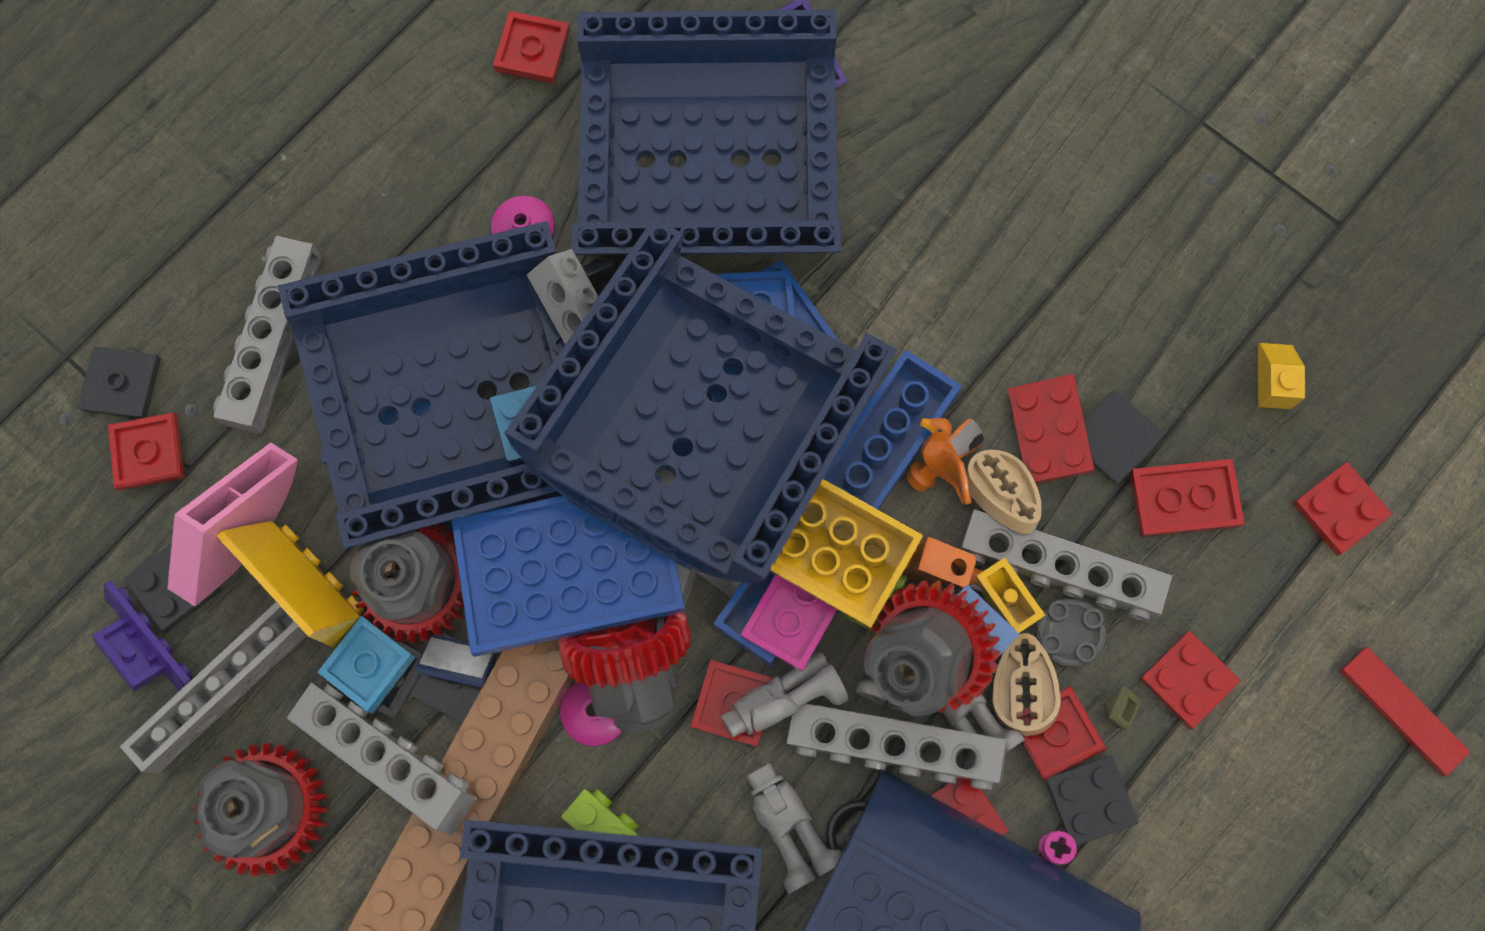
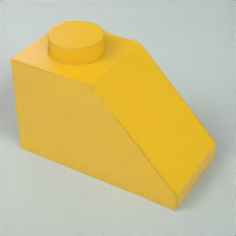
(1280, 376)
(1009, 596)

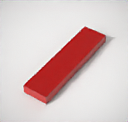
(1405, 711)

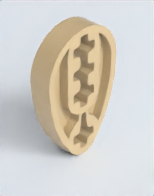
(1000, 503)
(1045, 692)

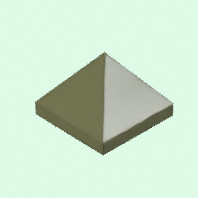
(1123, 707)

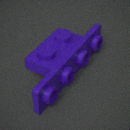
(134, 647)

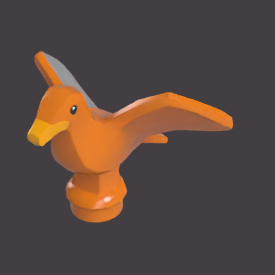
(943, 456)

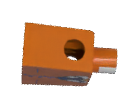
(942, 562)

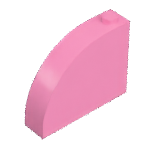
(242, 498)

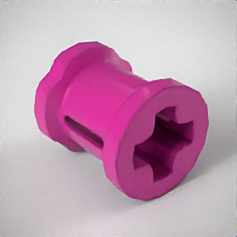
(1065, 841)

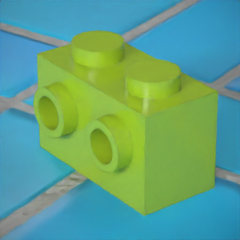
(592, 813)

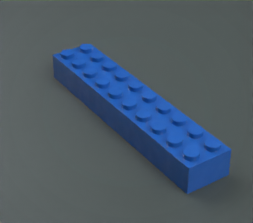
(867, 464)

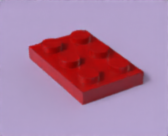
(1051, 429)
(1186, 498)

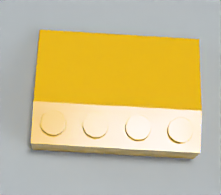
(846, 553)
(294, 579)

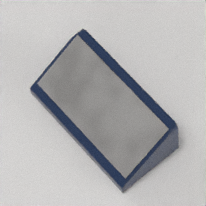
(453, 661)

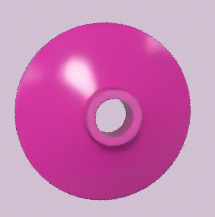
(521, 207)
(581, 726)

